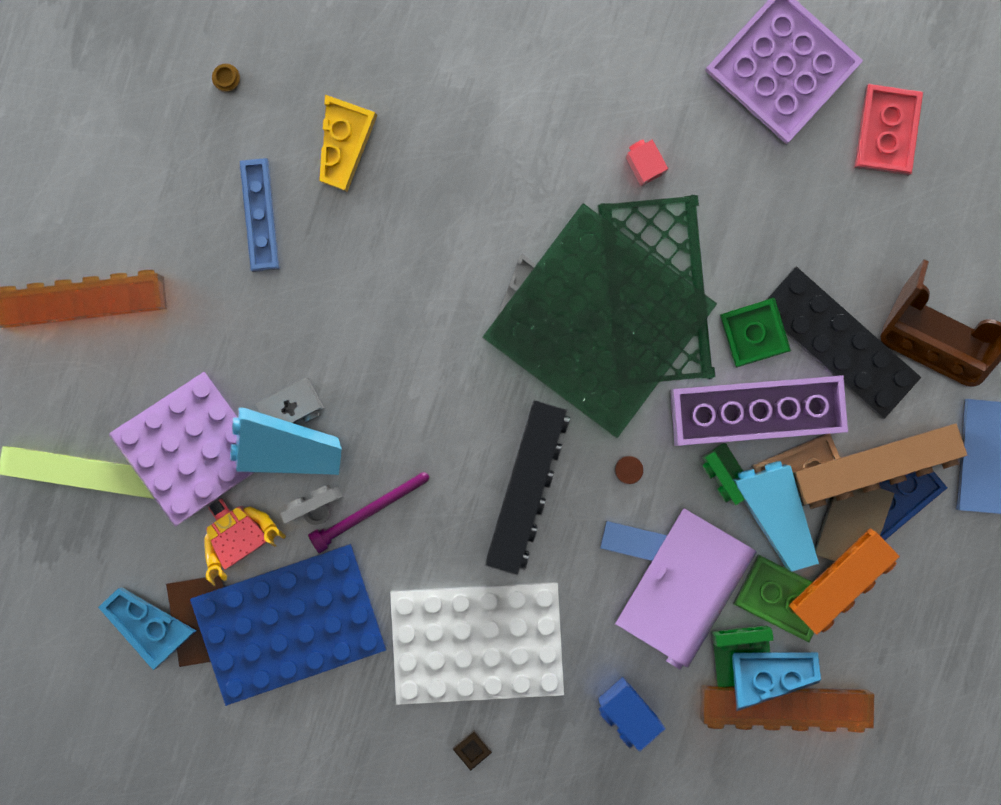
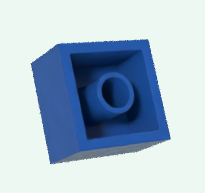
(631, 714)

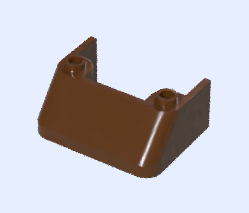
(939, 340)

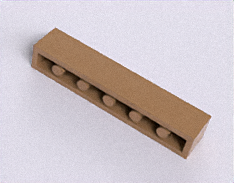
(880, 464)

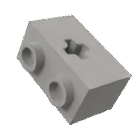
(299, 393)

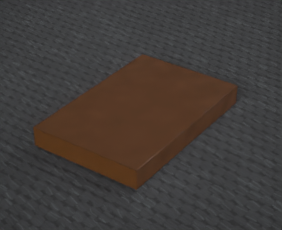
(179, 597)

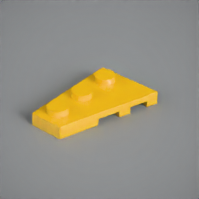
(345, 138)

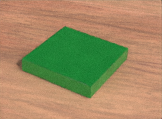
(755, 332)

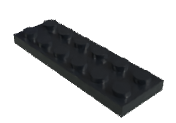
(842, 344)

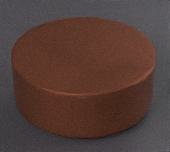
(629, 469)

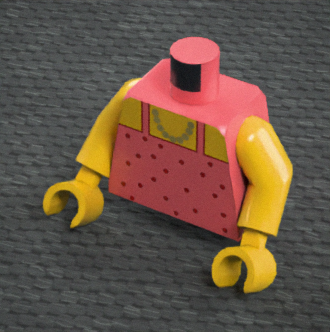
(235, 536)

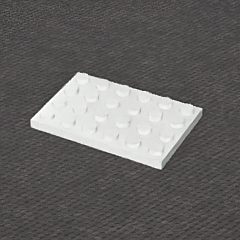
(477, 643)

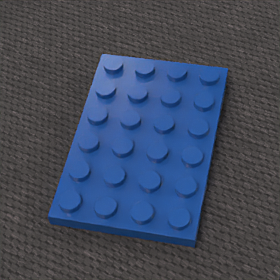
(288, 624)

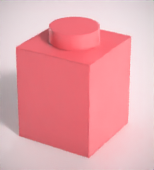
(646, 161)

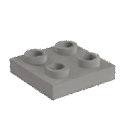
(320, 498)

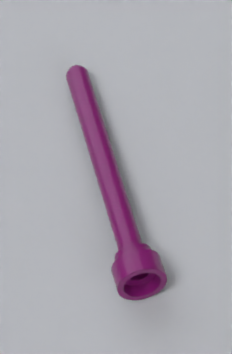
(323, 538)

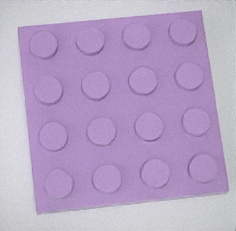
(783, 66)
(183, 448)

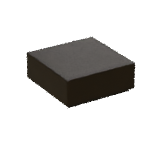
(472, 750)

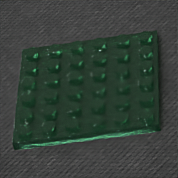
(599, 320)

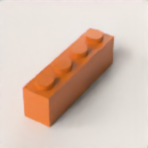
(844, 581)

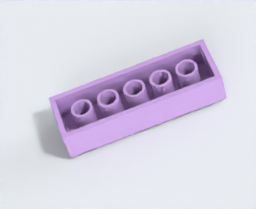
(758, 410)

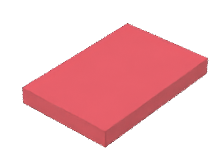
(889, 129)

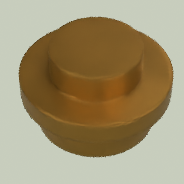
(225, 77)

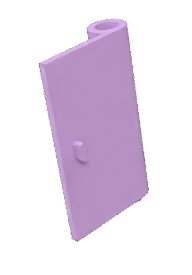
(682, 602)

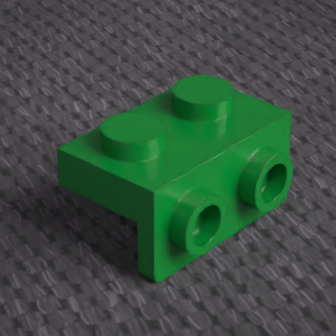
(724, 468)

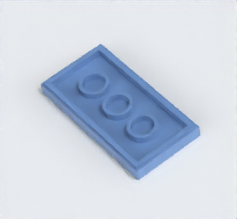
(981, 470)

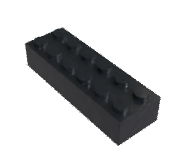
(526, 487)

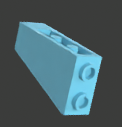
(281, 446)
(778, 510)

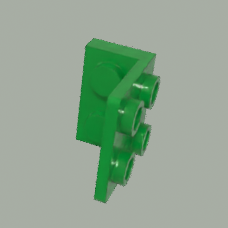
(737, 640)

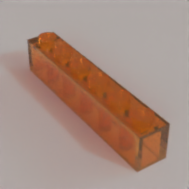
(82, 300)
(797, 709)

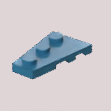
(145, 627)
(772, 675)

